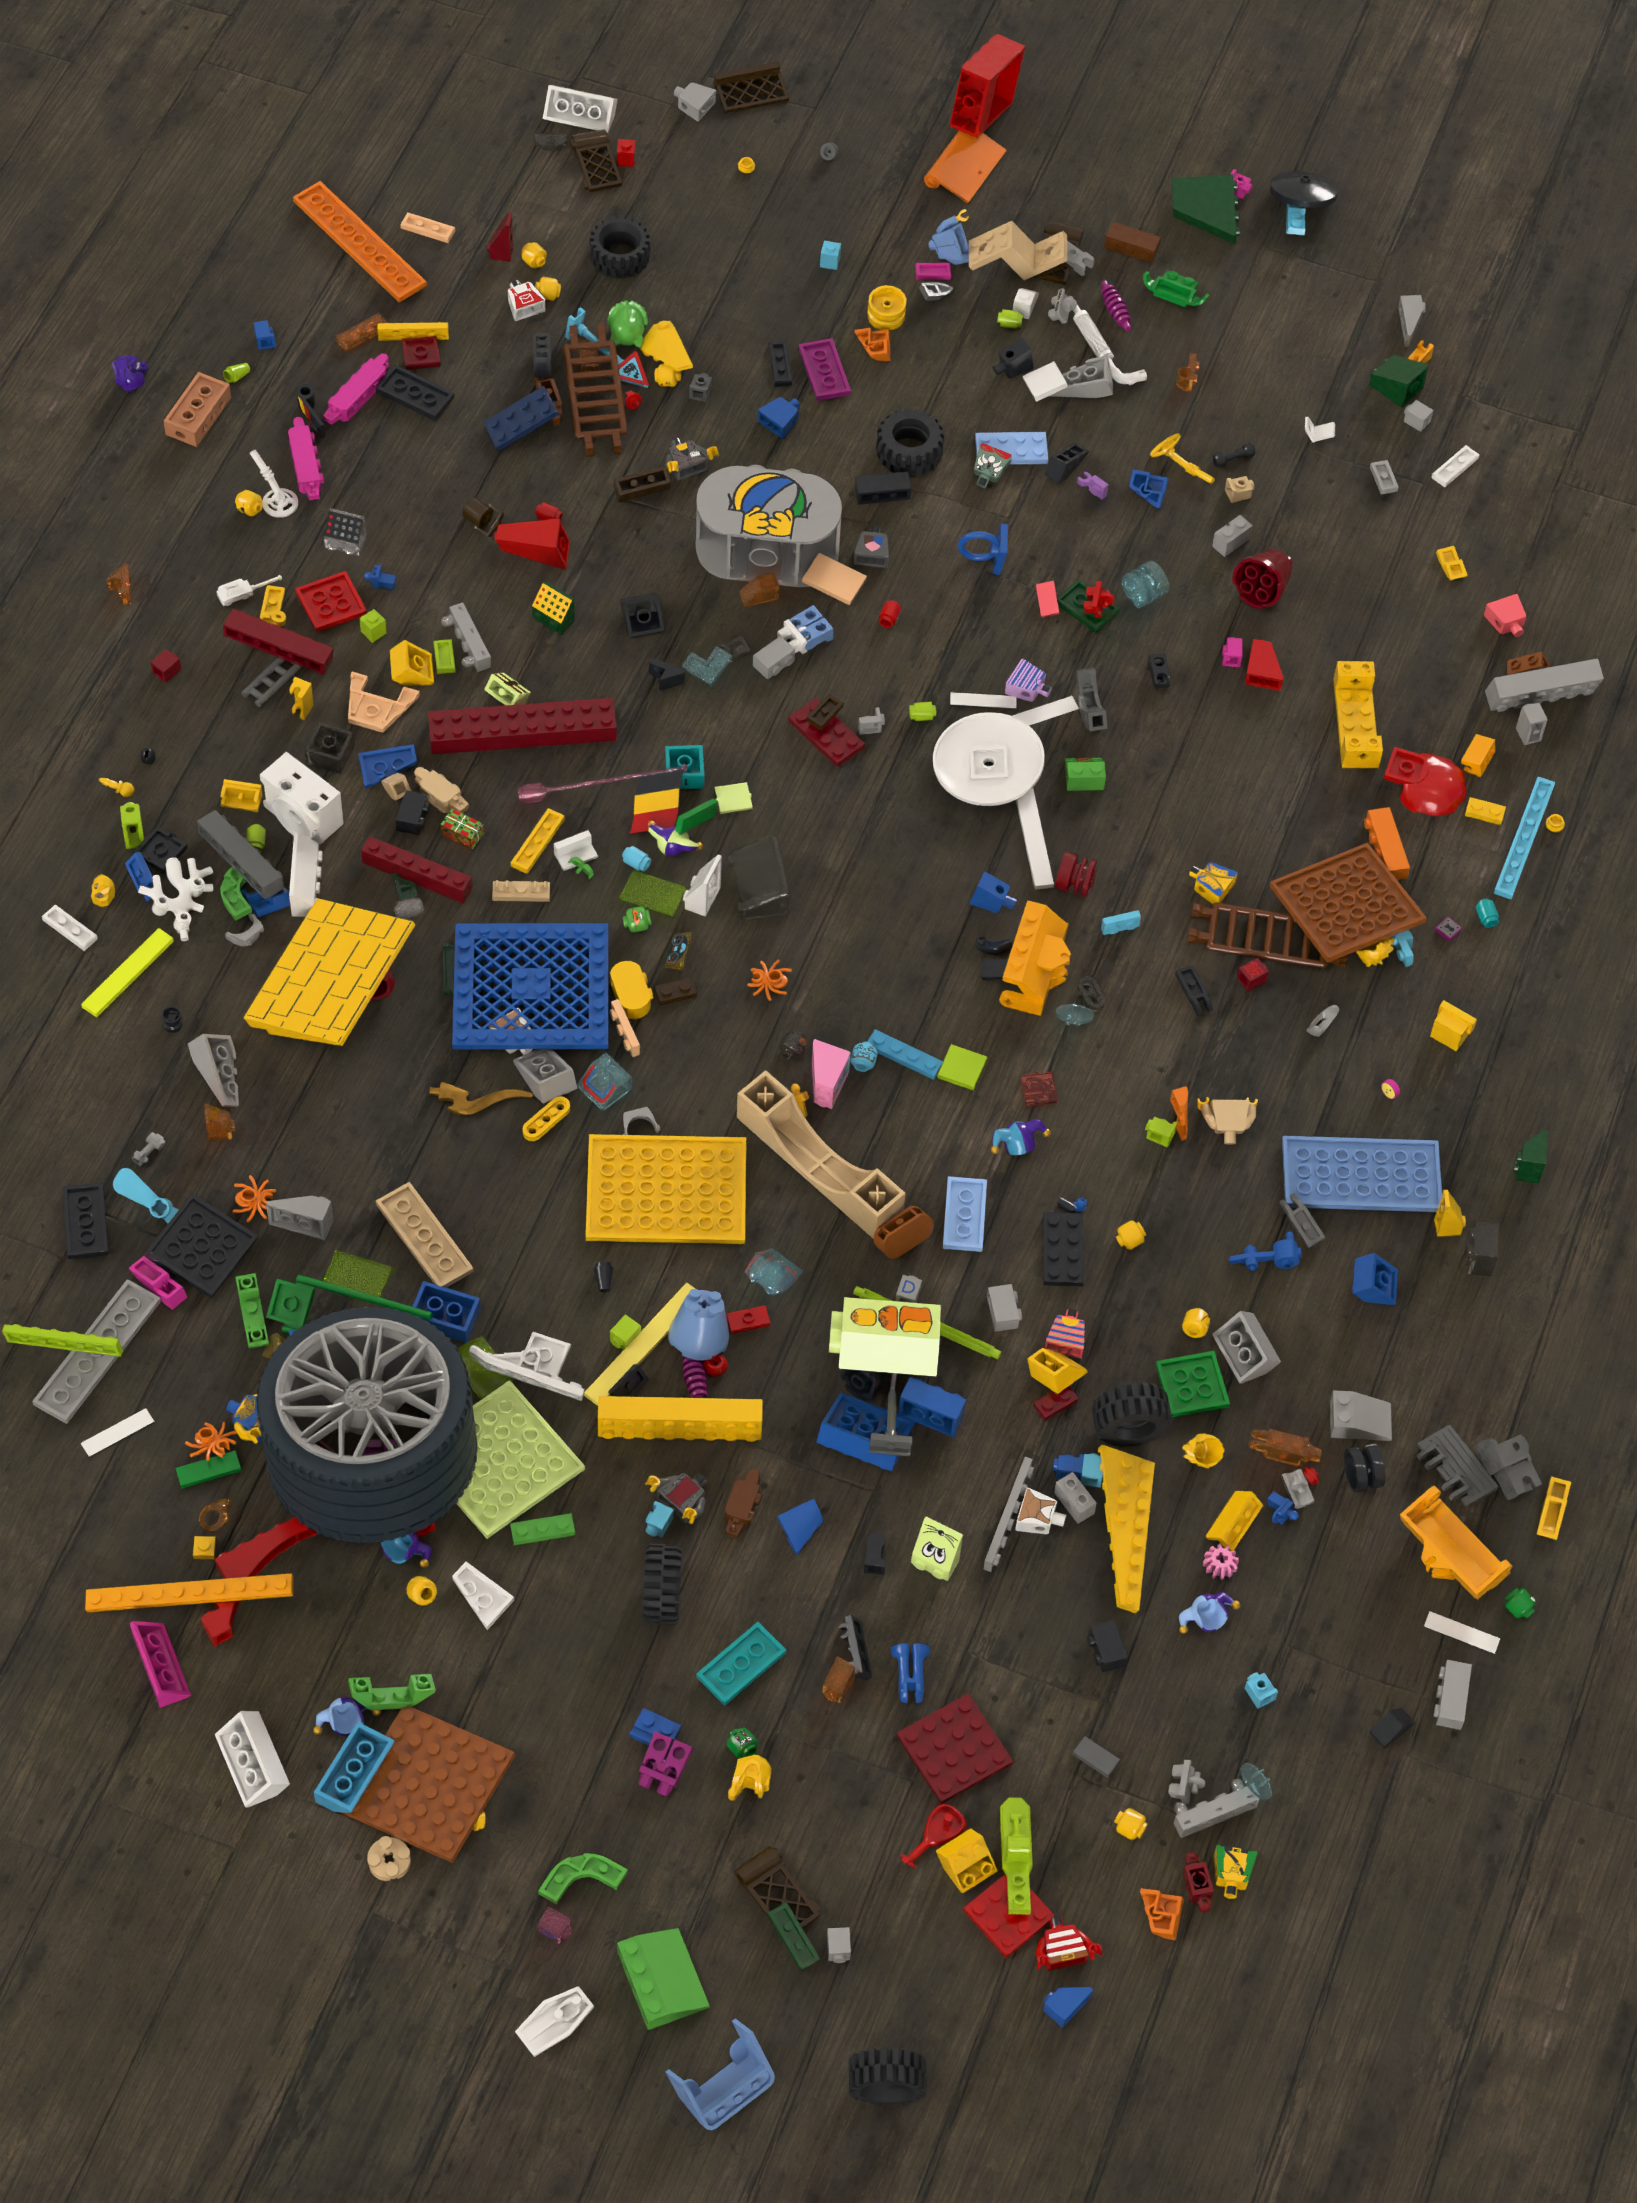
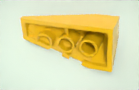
(665, 345)

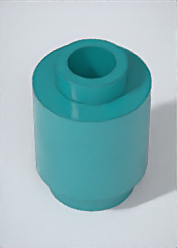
(1487, 913)

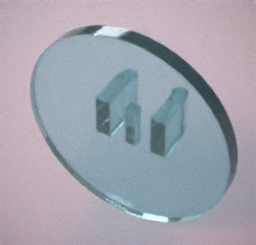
(1074, 1014)
(1256, 1781)

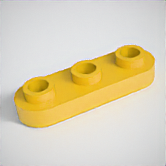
(549, 1112)

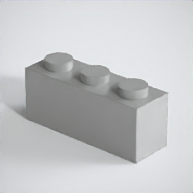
(1452, 1694)

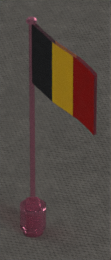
(654, 798)

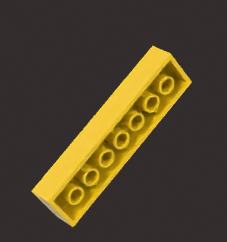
(679, 1418)

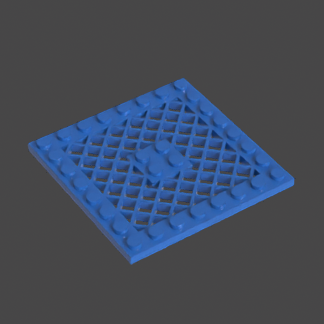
(531, 986)

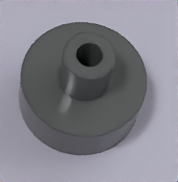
(829, 151)

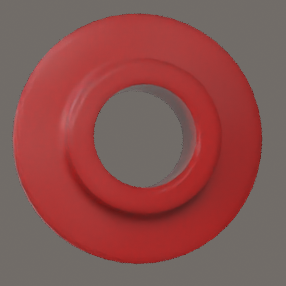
(1311, 1476)

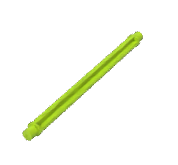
(945, 1330)

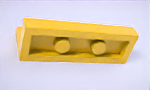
(1235, 1519)

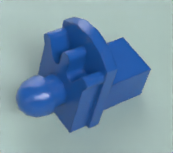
(380, 579)
(1283, 1507)

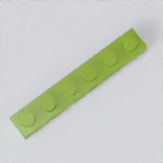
(62, 1340)

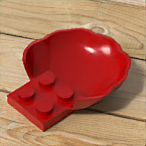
(1429, 782)

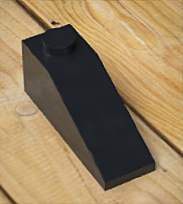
(1065, 462)

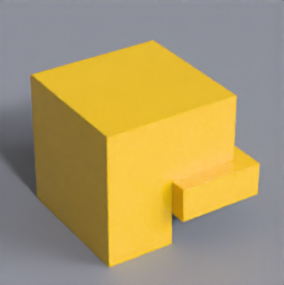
(1452, 1026)

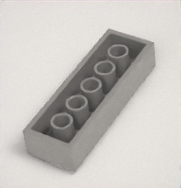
(1544, 685)

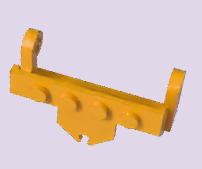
(1036, 959)
(1452, 1547)

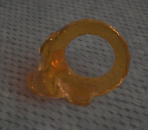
(221, 1507)

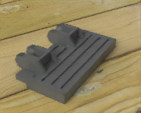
(1457, 1466)

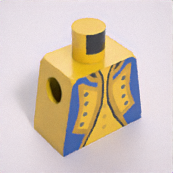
(1213, 881)

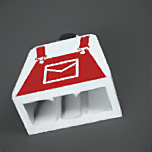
(525, 300)

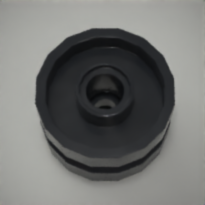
(1364, 1467)

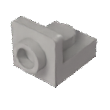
(871, 724)

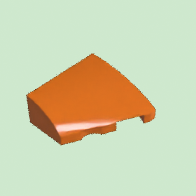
(876, 343)
(1179, 1100)
(1163, 1912)

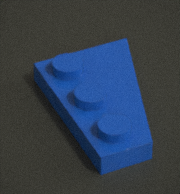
(385, 762)

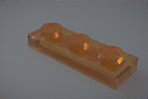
(360, 332)

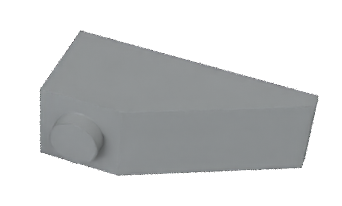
(1410, 314)

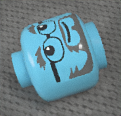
(864, 1056)

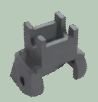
(1501, 1463)

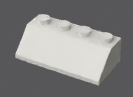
(579, 108)
(304, 875)
(251, 1758)

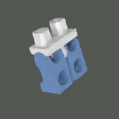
(806, 630)

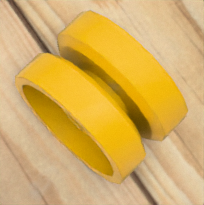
(886, 308)

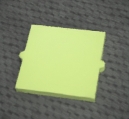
(733, 798)

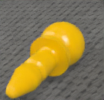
(126, 789)

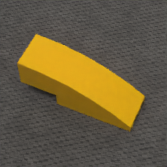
(1553, 1508)

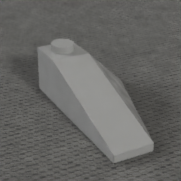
(1088, 380)

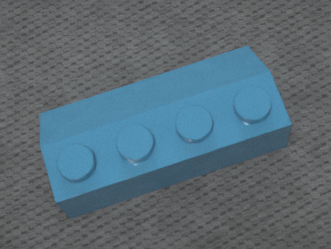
(352, 1769)

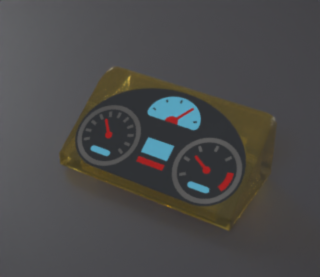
(679, 950)

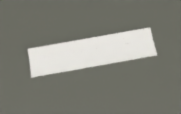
(983, 700)
(1048, 711)
(117, 1432)
(1462, 1632)

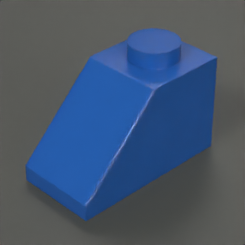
(1066, 2003)

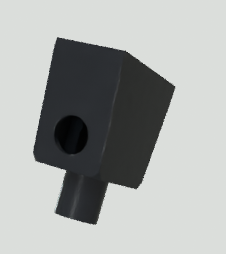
(1015, 359)

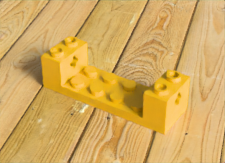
(1355, 715)

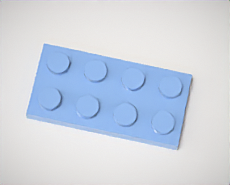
(1024, 446)
(964, 1214)

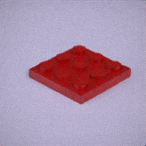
(331, 601)
(1006, 1930)

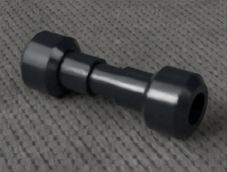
(1246, 451)

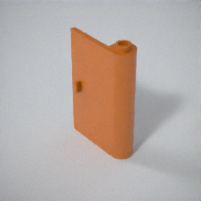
(961, 162)

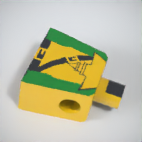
(1233, 1868)

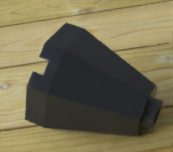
(863, 1383)

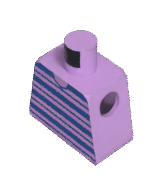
(1027, 682)

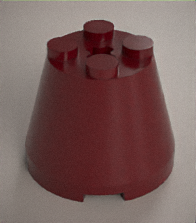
(1262, 578)

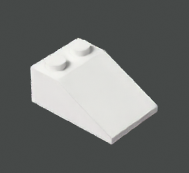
(704, 887)

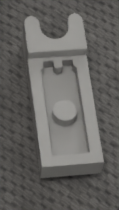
(1078, 259)

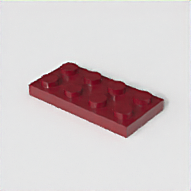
(834, 740)

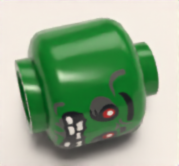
(742, 1743)

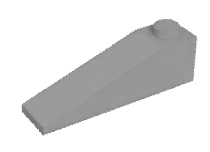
(215, 1060)

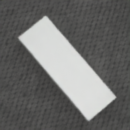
(1455, 466)
(69, 927)

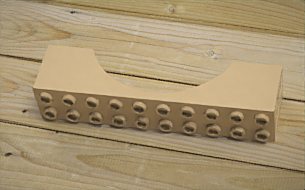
(775, 1118)

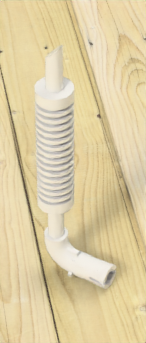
(1101, 349)

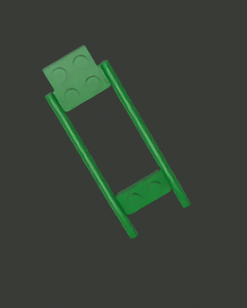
(293, 1301)

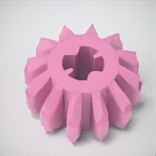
(1225, 1567)

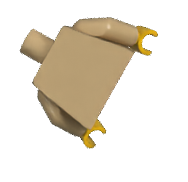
(1228, 1116)

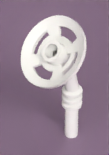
(279, 493)

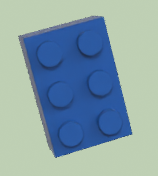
(452, 1310)
(932, 1407)

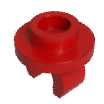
(632, 400)

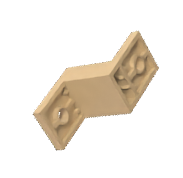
(1018, 250)

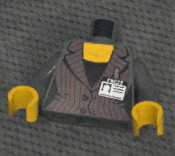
(688, 458)

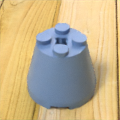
(700, 1326)

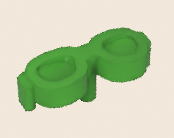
(582, 866)

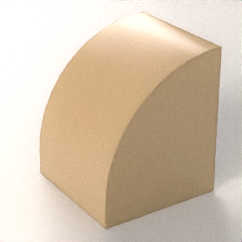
(396, 785)

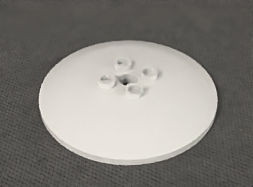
(982, 739)

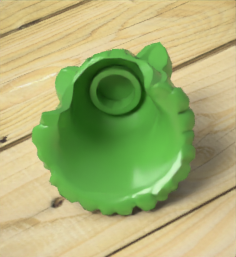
(627, 323)

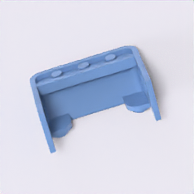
(732, 2086)

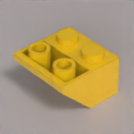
(1054, 1369)
(967, 1860)

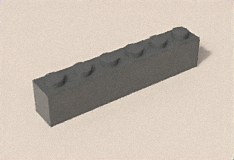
(240, 854)

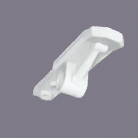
(517, 1367)

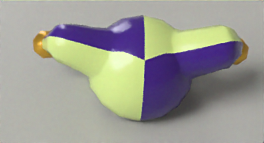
(670, 841)

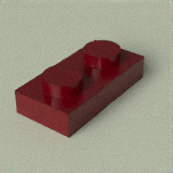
(1055, 1403)

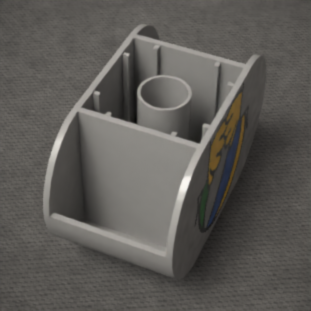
(765, 523)

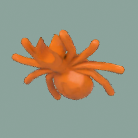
(773, 979)
(253, 1198)
(208, 1439)

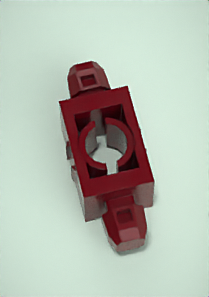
(1203, 1895)

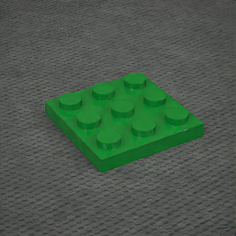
(1193, 1383)

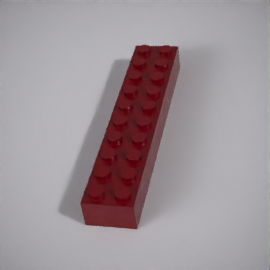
(522, 726)

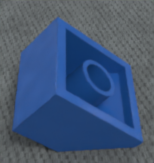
(1375, 1280)

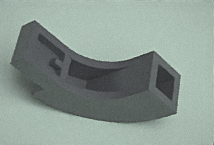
(1088, 700)

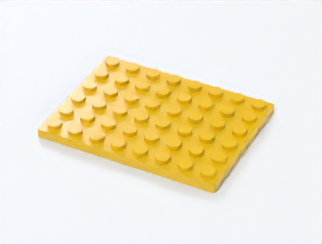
(666, 1189)

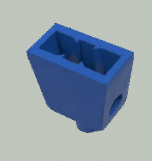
(779, 416)
(992, 894)

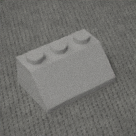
(1246, 1347)

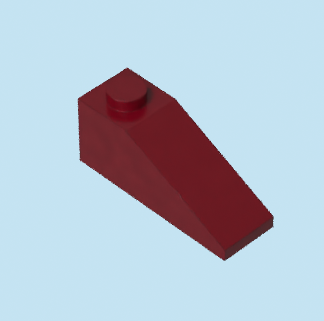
(502, 241)

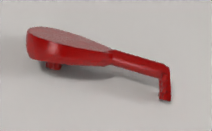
(941, 1827)

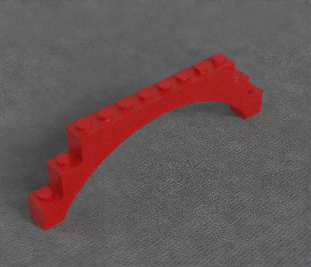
(248, 1561)

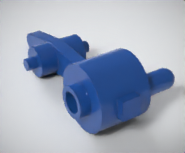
(1284, 1253)

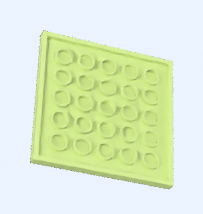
(516, 1461)

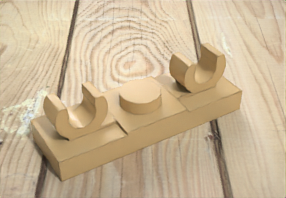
(521, 891)

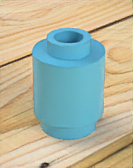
(636, 858)

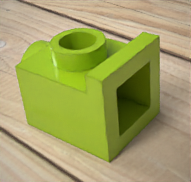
(1160, 1131)

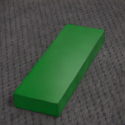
(696, 816)
(208, 1470)

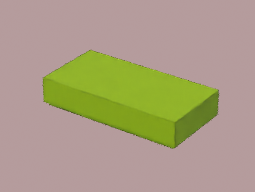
(444, 656)

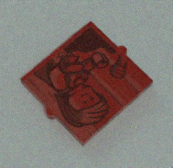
(1039, 1089)

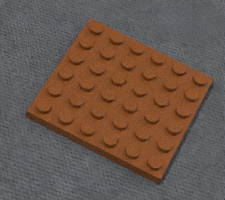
(1347, 902)
(432, 1783)

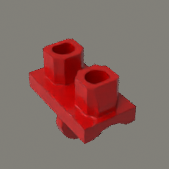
(1100, 599)

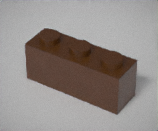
(1132, 242)

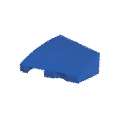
(1149, 487)
(261, 906)
(800, 1524)

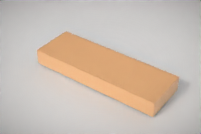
(427, 227)

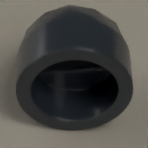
(151, 756)

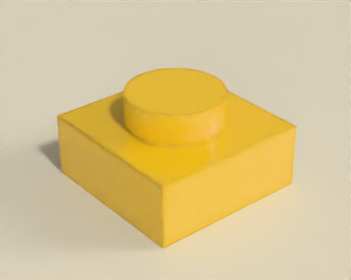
(204, 1547)

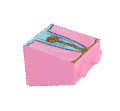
(829, 1072)

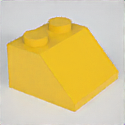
(411, 665)

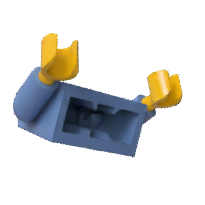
(951, 240)

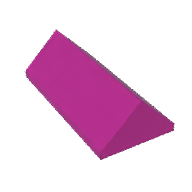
(160, 1662)

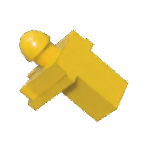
(800, 1098)

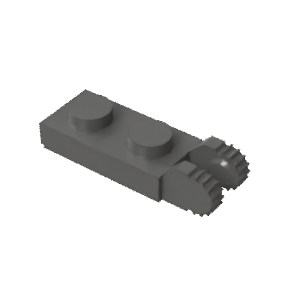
(1303, 1222)

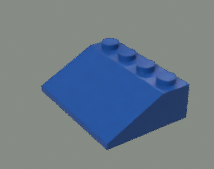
(850, 1428)

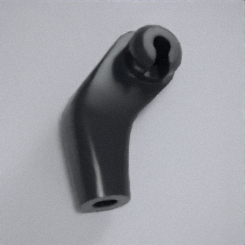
(993, 947)

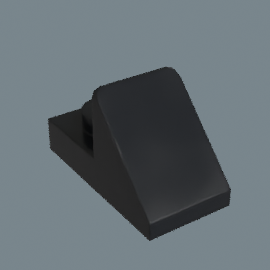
(669, 675)

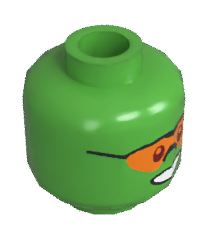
(637, 919)

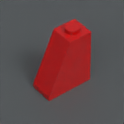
(1263, 666)

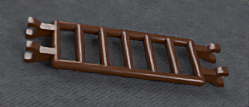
(588, 435)
(1212, 913)

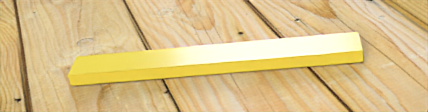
(639, 1347)

